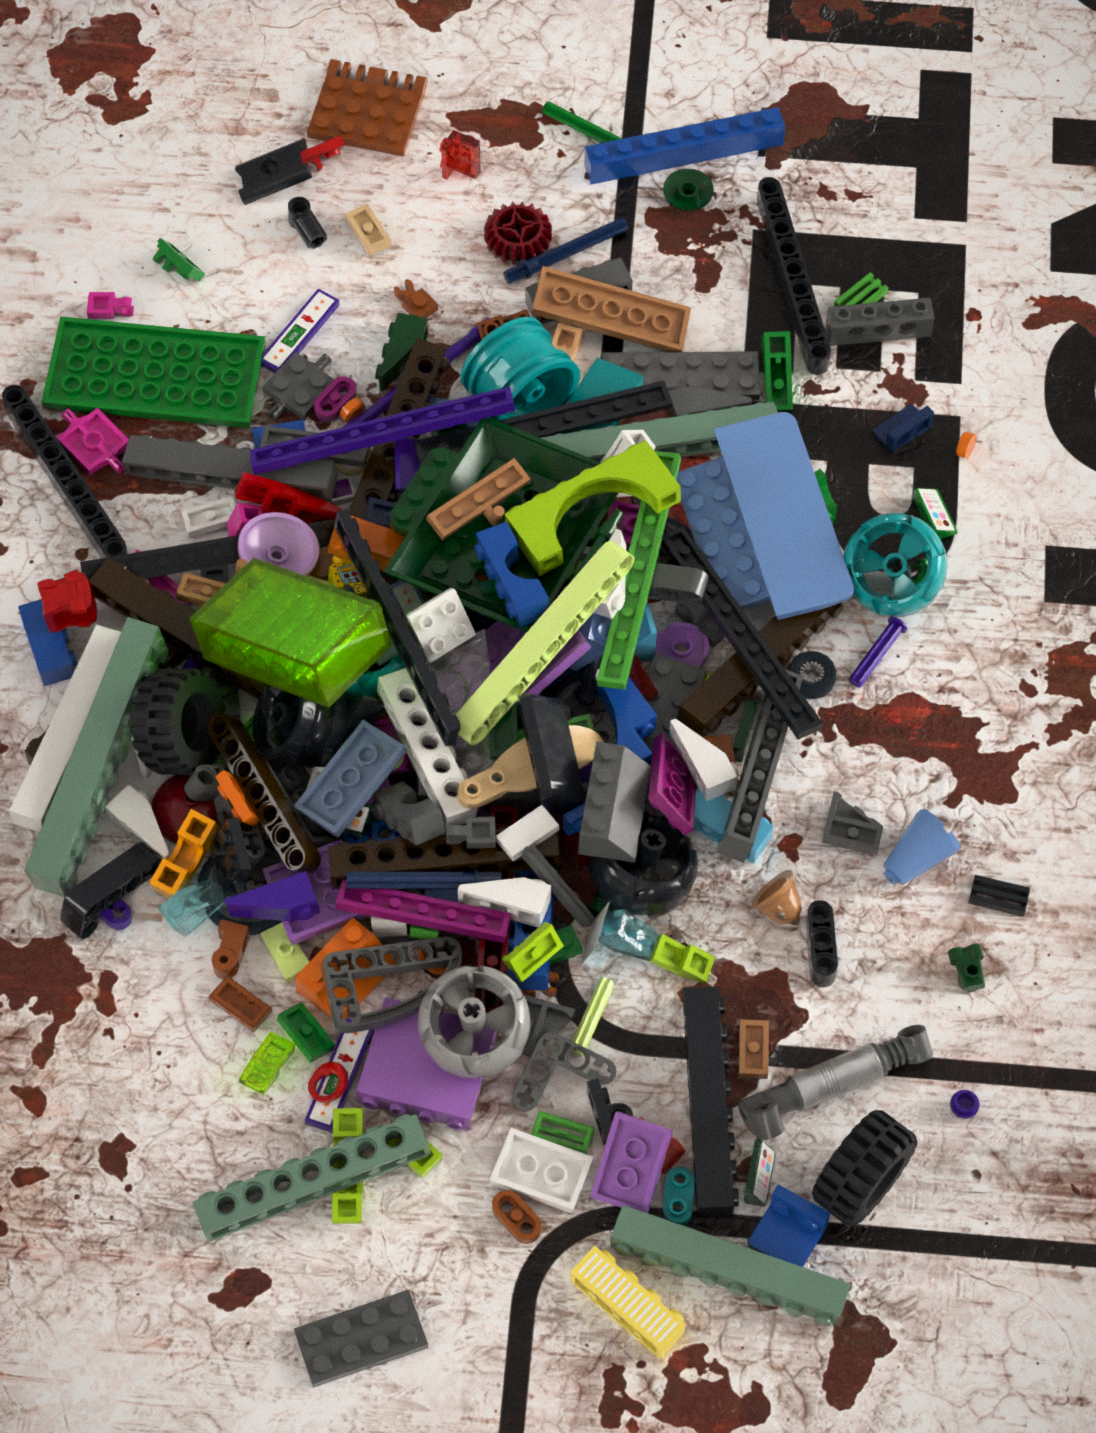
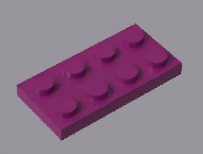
(672, 785)

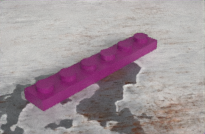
(425, 912)

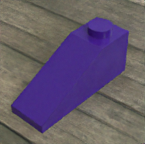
(282, 901)

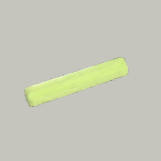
(593, 1013)

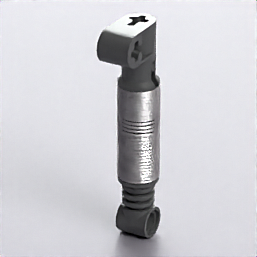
(837, 1076)

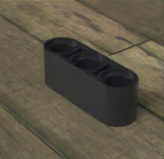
(821, 931)

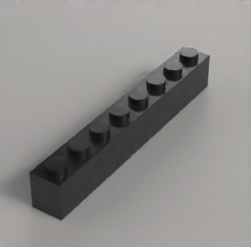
(708, 1102)

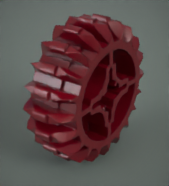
(505, 240)

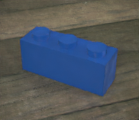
(48, 648)

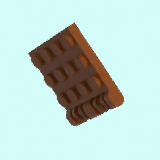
(369, 111)

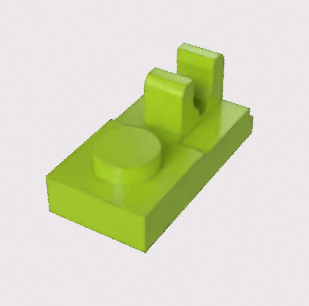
(533, 951)

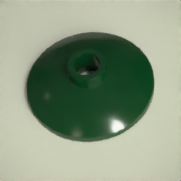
(688, 182)

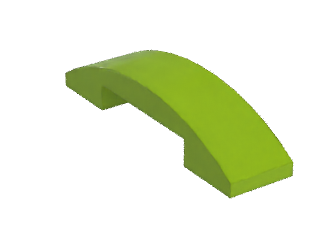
(347, 1203)

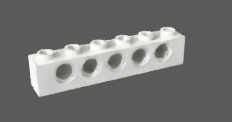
(392, 690)

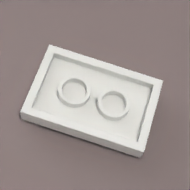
(541, 1170)

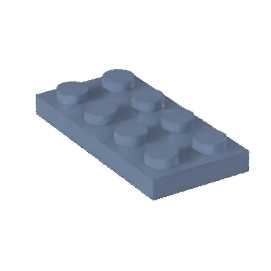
(350, 778)

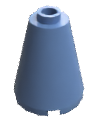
(919, 848)

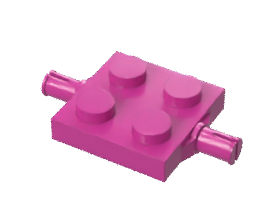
(93, 441)

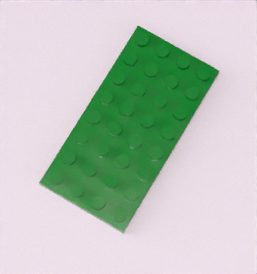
(154, 372)

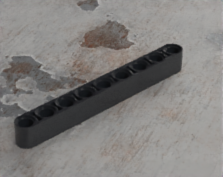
(796, 287)
(59, 467)

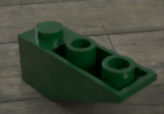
(397, 352)

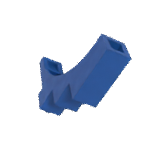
(631, 721)

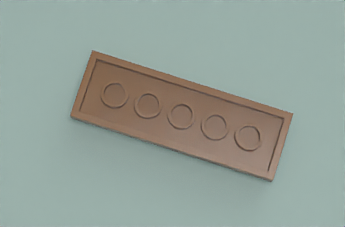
(610, 310)

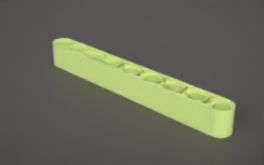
(543, 641)

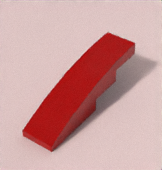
(284, 499)

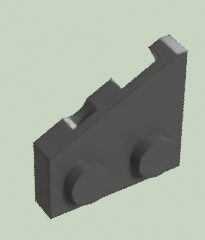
(851, 828)
(545, 1018)

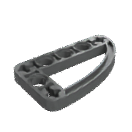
(344, 978)

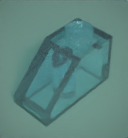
(192, 906)
(627, 935)

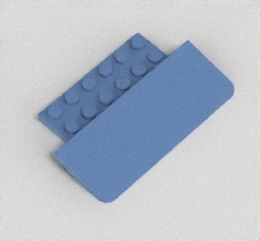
(766, 519)

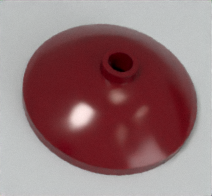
(172, 807)

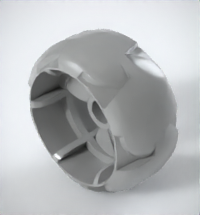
(510, 1018)

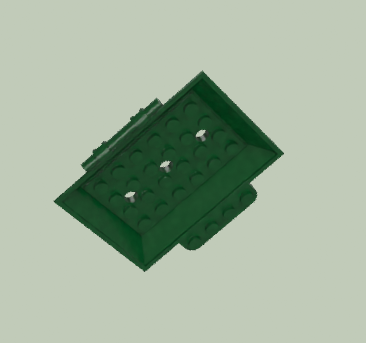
(452, 563)

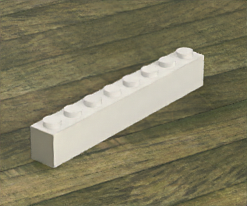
(55, 750)

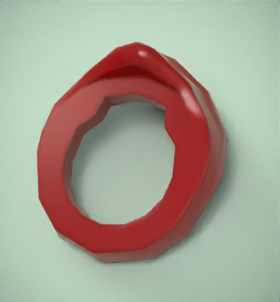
(326, 1070)

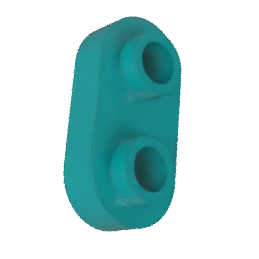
(678, 1194)

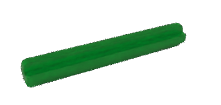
(578, 123)

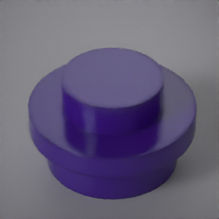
(964, 1104)

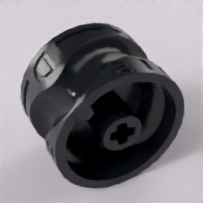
(298, 728)

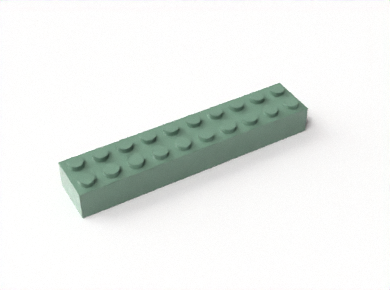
(94, 761)

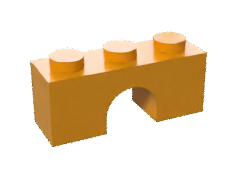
(192, 845)

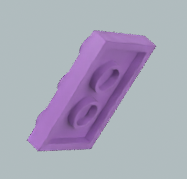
(631, 1162)

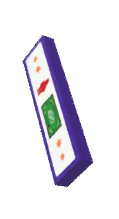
(300, 330)
(349, 1053)

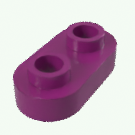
(333, 400)

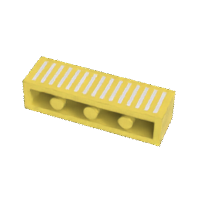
(628, 1302)

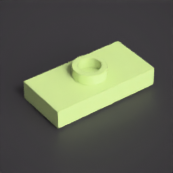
(287, 958)

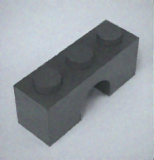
(403, 813)

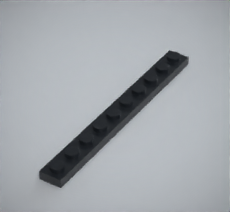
(566, 417)
(192, 555)
(400, 634)
(745, 638)

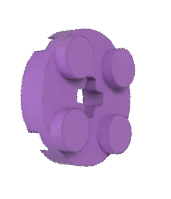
(686, 634)

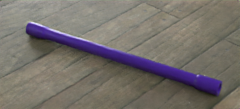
(451, 353)

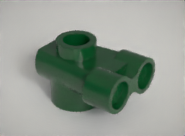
(968, 962)

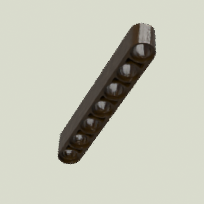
(231, 735)

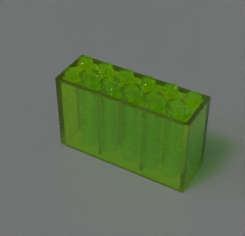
(291, 631)

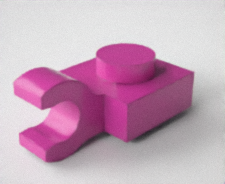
(104, 305)

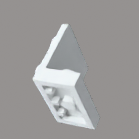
(440, 624)

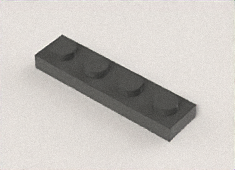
(275, 435)

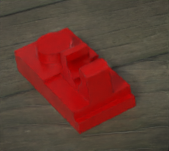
(329, 149)

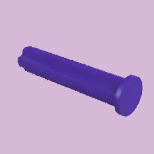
(877, 651)

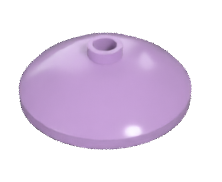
(280, 537)

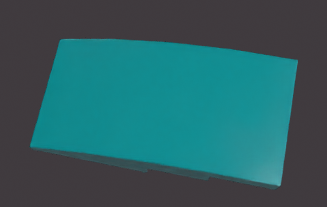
(605, 379)

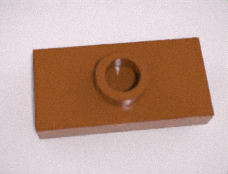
(240, 1003)

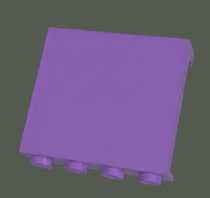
(407, 1080)

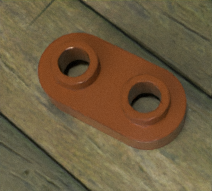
(517, 1218)

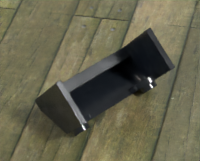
(551, 753)

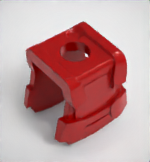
(67, 602)

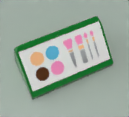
(934, 511)

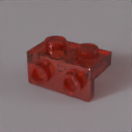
(460, 154)

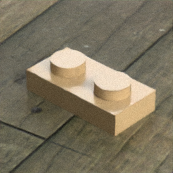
(368, 229)

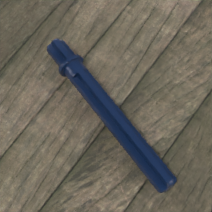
(534, 264)
(417, 880)

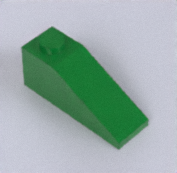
(777, 369)

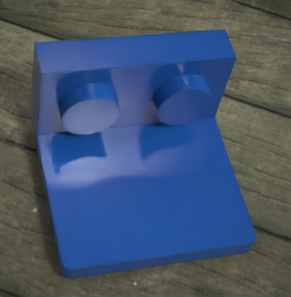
(789, 1227)

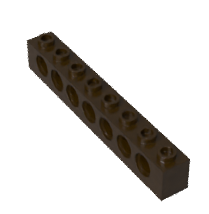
(423, 356)
(400, 849)

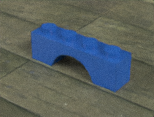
(524, 597)

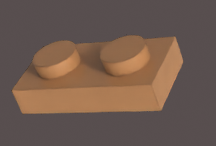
(753, 1049)

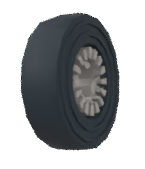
(824, 669)

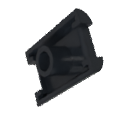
(273, 172)

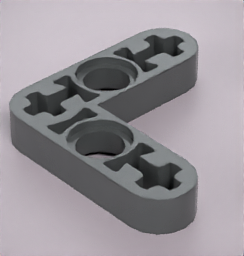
(560, 1058)

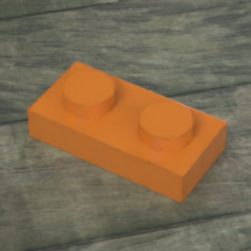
(230, 790)

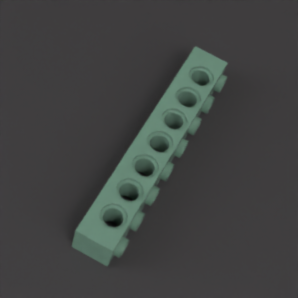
(303, 1191)

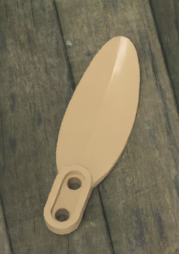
(516, 770)

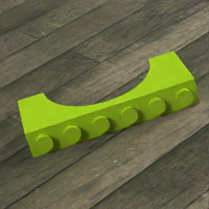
(632, 472)

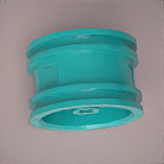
(523, 358)

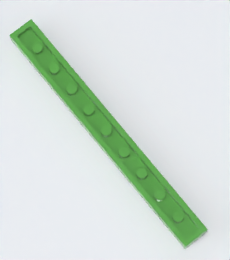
(627, 621)

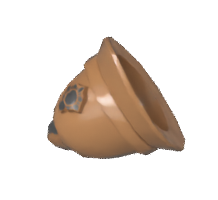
(779, 900)

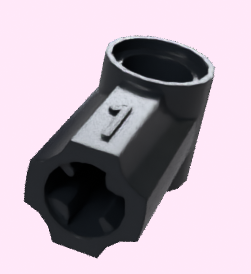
(306, 222)

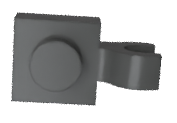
(478, 833)

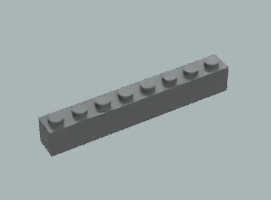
(219, 465)

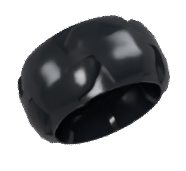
(659, 851)

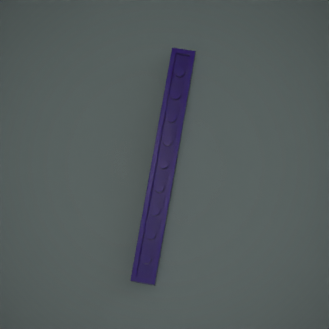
(382, 430)

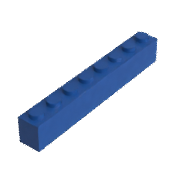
(684, 145)

